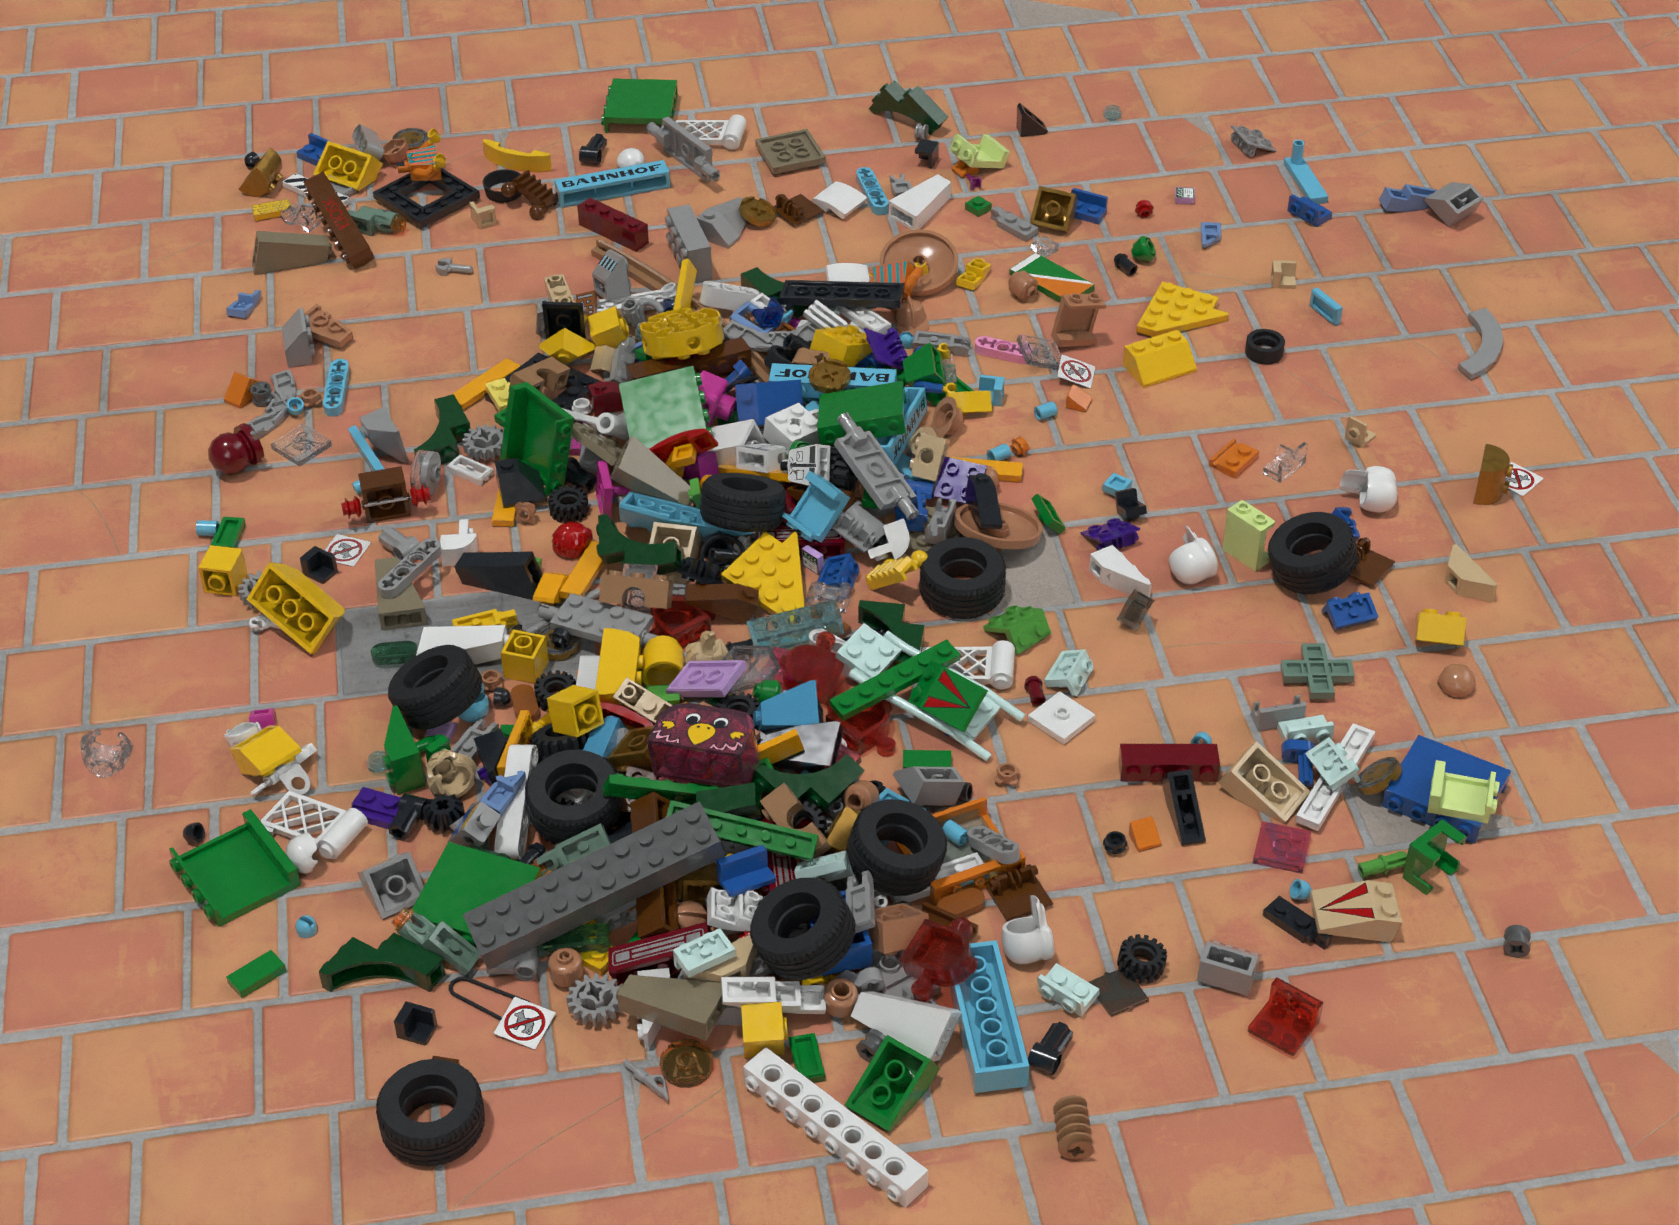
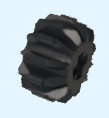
(442, 812)

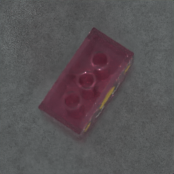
(704, 745)

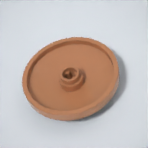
(924, 247)
(1018, 529)

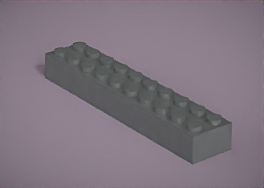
(593, 885)

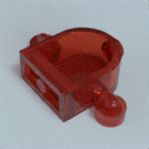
(681, 621)
(814, 663)
(867, 729)
(939, 956)

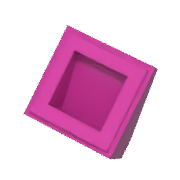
(264, 717)

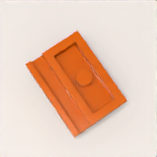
(1234, 458)

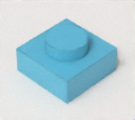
(1116, 483)

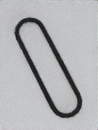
(748, 380)

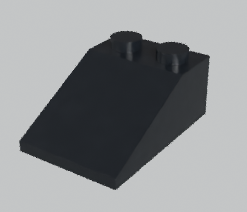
(565, 315)

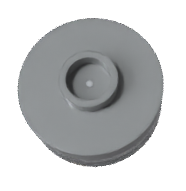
(426, 470)

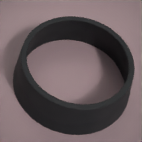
(496, 177)

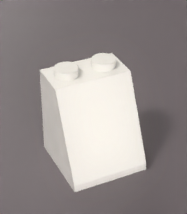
(734, 435)

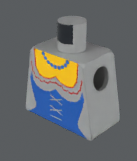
(476, 824)

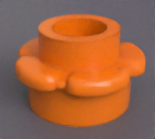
(1019, 446)

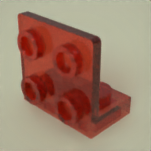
(1287, 1017)

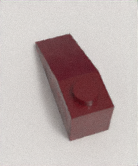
(605, 397)

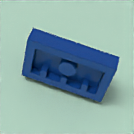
(312, 152)
(1090, 206)
(1308, 210)
(917, 523)
(838, 570)
(1350, 611)

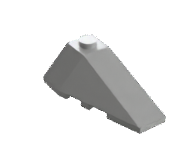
(723, 223)

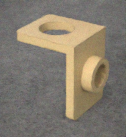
(1356, 432)

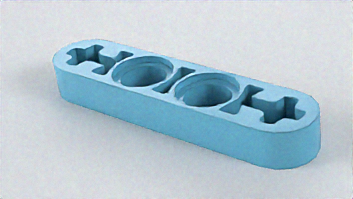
(872, 190)
(336, 387)

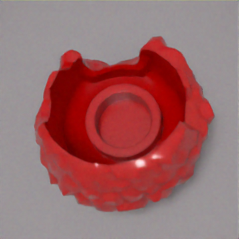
(571, 539)

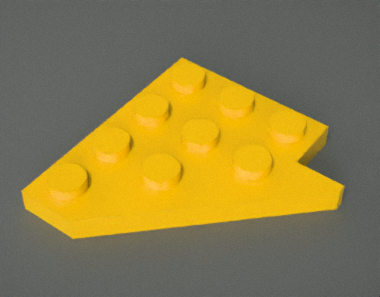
(1179, 310)
(772, 570)

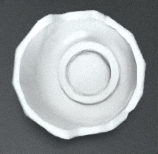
(630, 157)
(241, 732)
(300, 852)

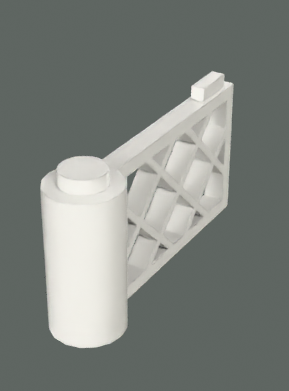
(729, 133)
(606, 424)
(998, 663)
(336, 833)

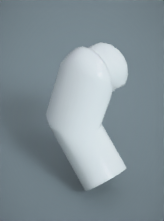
(261, 623)
(880, 899)

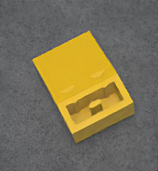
(842, 344)

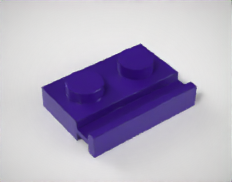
(377, 806)

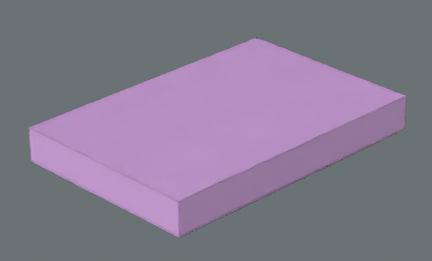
(707, 678)

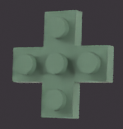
(1317, 671)

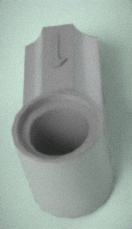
(397, 542)
(522, 966)

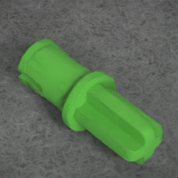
(1382, 864)

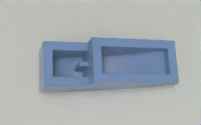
(1408, 199)

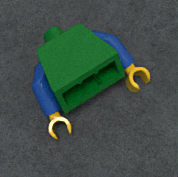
(926, 370)

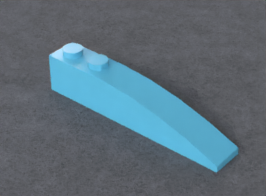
(644, 510)

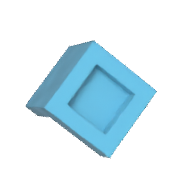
(995, 385)

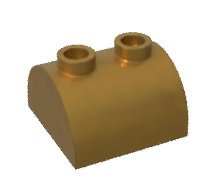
(263, 175)
(1054, 209)
(1493, 475)
(632, 750)

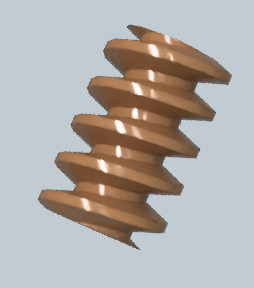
(1073, 1127)

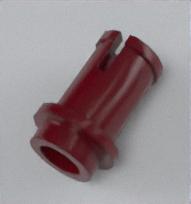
(1034, 687)

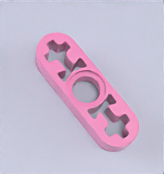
(991, 347)

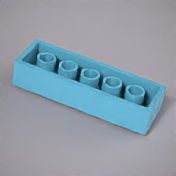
(990, 1024)

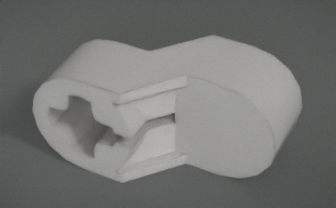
(866, 980)

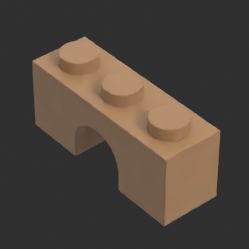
(545, 373)
(656, 590)
(781, 808)

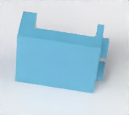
(817, 508)

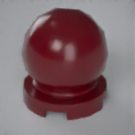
(234, 451)

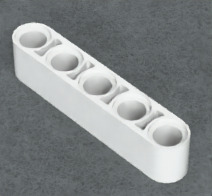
(514, 822)

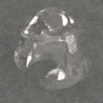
(105, 759)

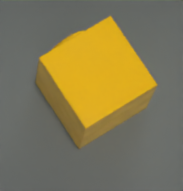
(608, 327)
(222, 570)
(524, 656)
(575, 710)
(763, 1028)

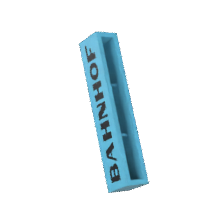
(612, 183)
(859, 377)
(913, 413)

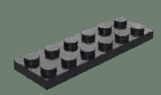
(842, 294)

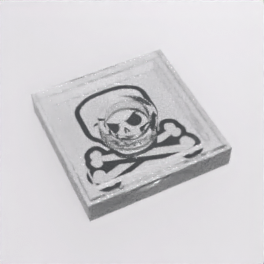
(1039, 352)
(301, 444)

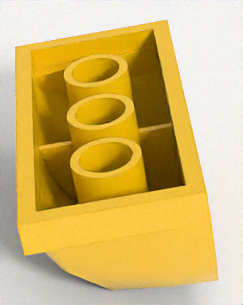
(296, 605)
(618, 659)

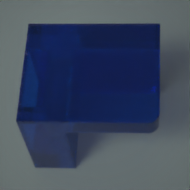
(770, 315)

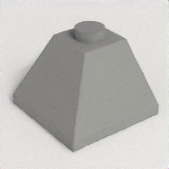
(383, 434)

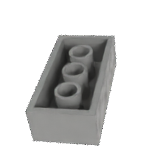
(689, 240)

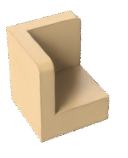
(483, 216)
(1283, 274)
(602, 358)

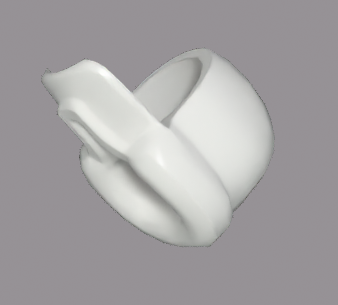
(1380, 492)
(1193, 560)
(1028, 938)

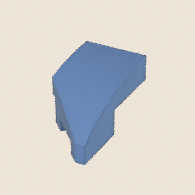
(1210, 233)
(244, 304)
(503, 792)

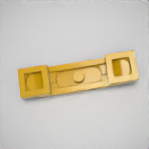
(516, 160)

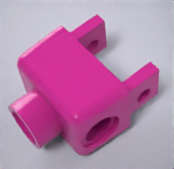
(717, 401)

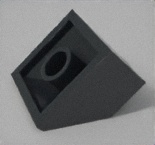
(518, 483)

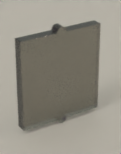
(1119, 993)

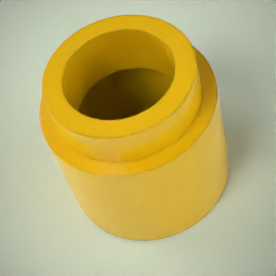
(662, 660)

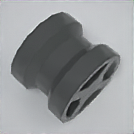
(261, 394)
(1517, 941)
(869, 1046)

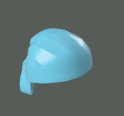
(478, 709)

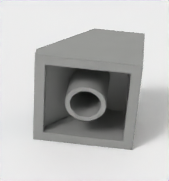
(392, 884)

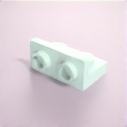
(1070, 671)
(1310, 728)
(1332, 764)
(829, 867)
(703, 953)
(1067, 989)

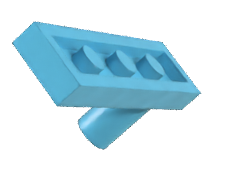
(1303, 175)
(366, 452)

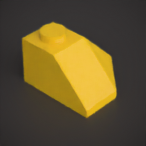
(566, 346)

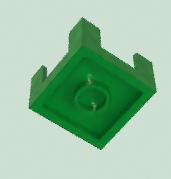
(1430, 851)

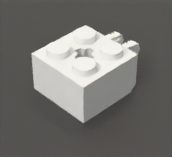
(792, 425)

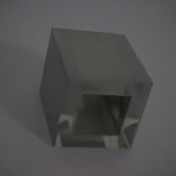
(1135, 610)

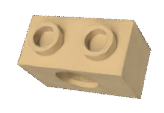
(938, 447)

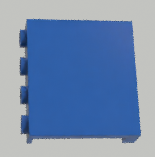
(1411, 790)

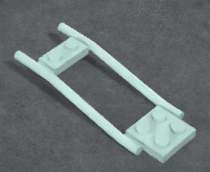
(872, 654)

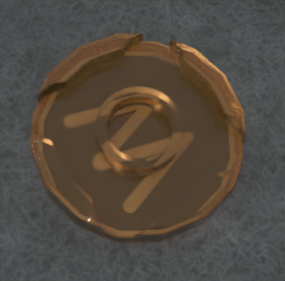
(686, 1063)

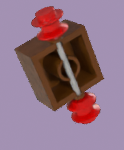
(384, 496)

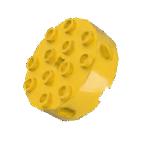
(681, 333)

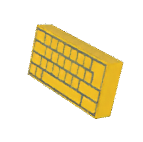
(269, 209)

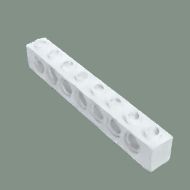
(849, 1139)

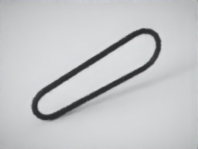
(482, 985)

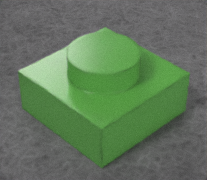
(695, 492)

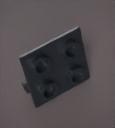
(699, 570)

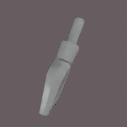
(649, 1080)

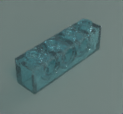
(794, 626)

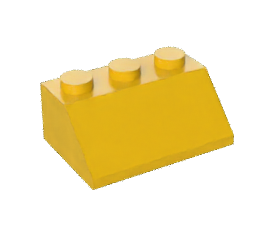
(348, 166)
(1159, 358)

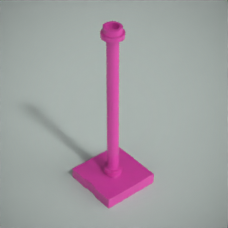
(605, 490)

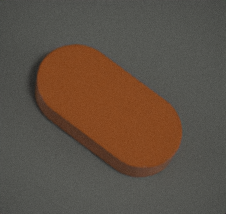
(524, 699)
(963, 902)

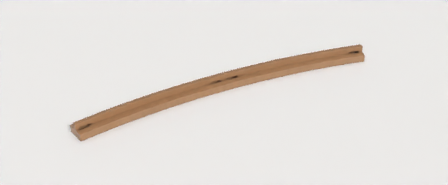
(655, 281)

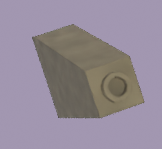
(288, 250)
(647, 474)
(402, 610)
(673, 1003)

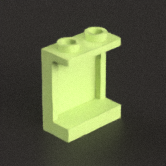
(983, 155)
(1246, 535)
(1462, 795)

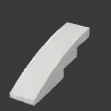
(792, 995)

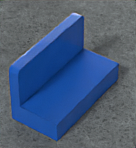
(744, 871)

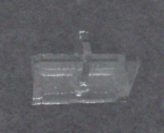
(1286, 462)

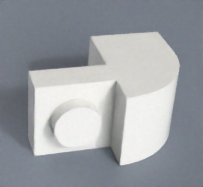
(897, 538)
(456, 544)

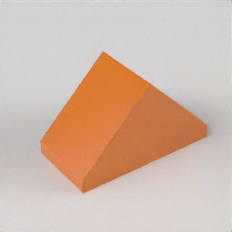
(239, 392)

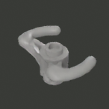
(634, 310)

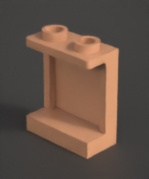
(1077, 319)

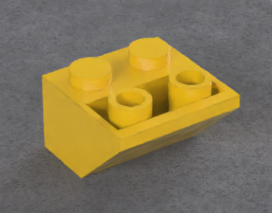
(1440, 628)
(265, 751)

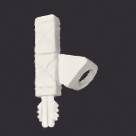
(288, 772)

